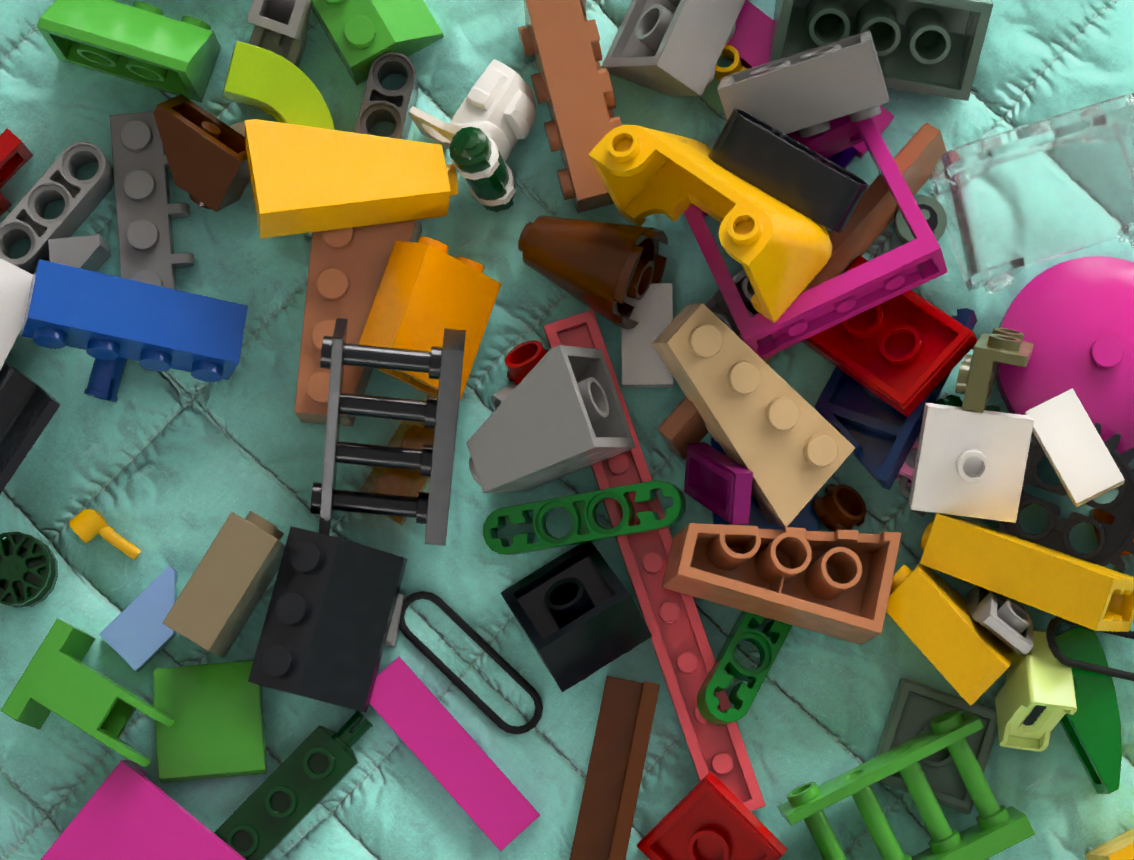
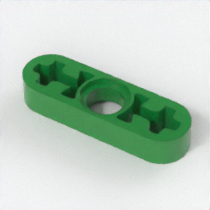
(741, 694)

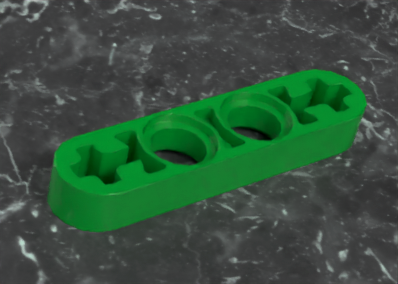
(583, 514)

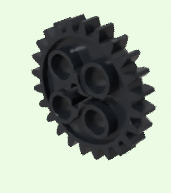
(1113, 537)

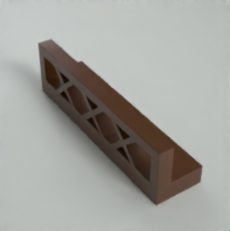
(615, 770)

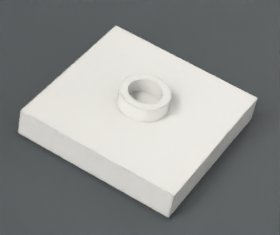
(970, 462)

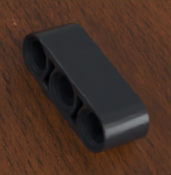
(788, 170)

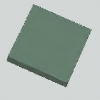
(911, 715)

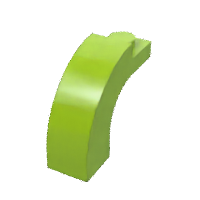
(275, 87)

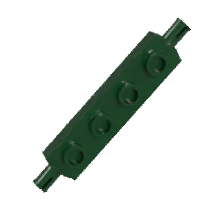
(293, 790)

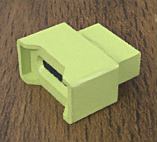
(1034, 697)

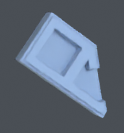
(138, 629)

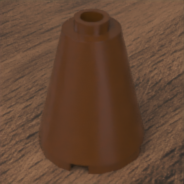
(596, 261)

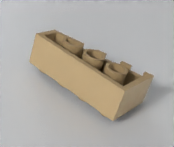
(752, 413)

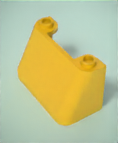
(668, 172)

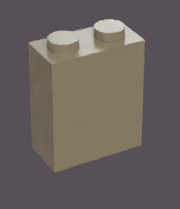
(228, 583)

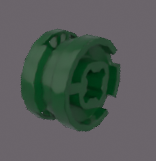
(26, 570)

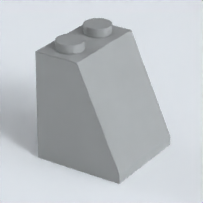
(551, 424)

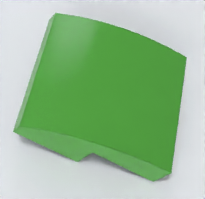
(216, 723)

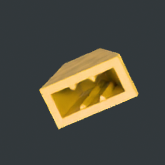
(945, 632)

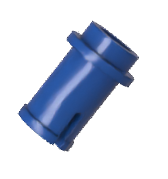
(106, 378)

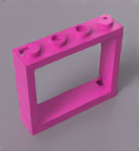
(848, 292)

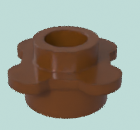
(840, 507)

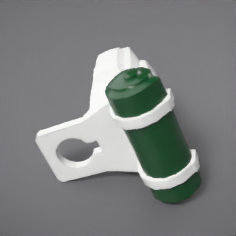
(484, 132)

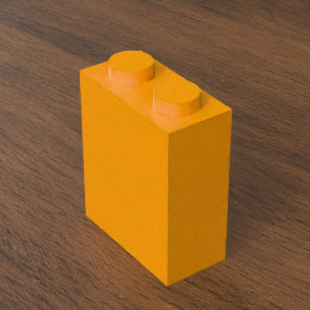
(422, 296)

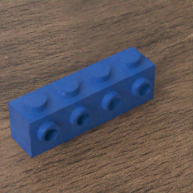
(134, 321)

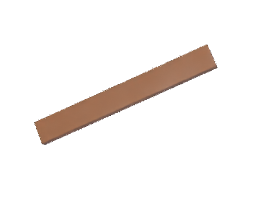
(865, 225)

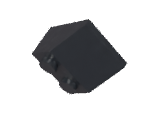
(576, 614)

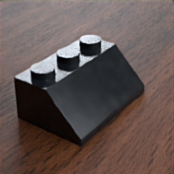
(328, 619)

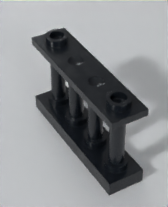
(437, 413)

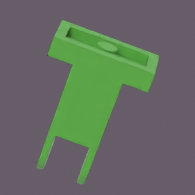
(78, 693)

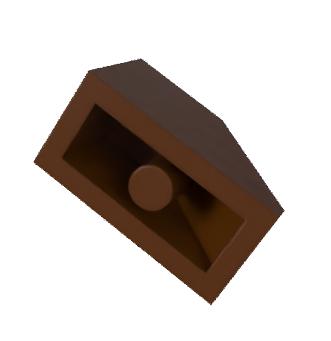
(202, 153)

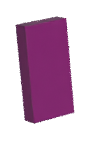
(718, 483)

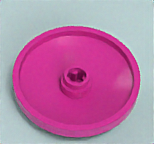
(1081, 339)

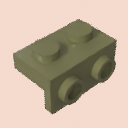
(979, 370)

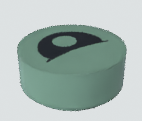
(933, 213)

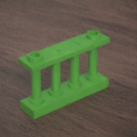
(995, 827)

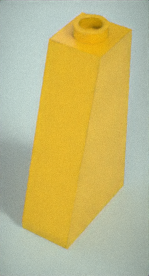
(341, 179)
(1030, 573)

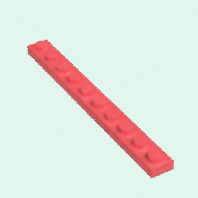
(669, 615)

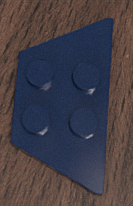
(871, 425)

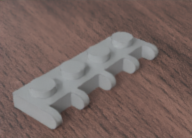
(144, 202)

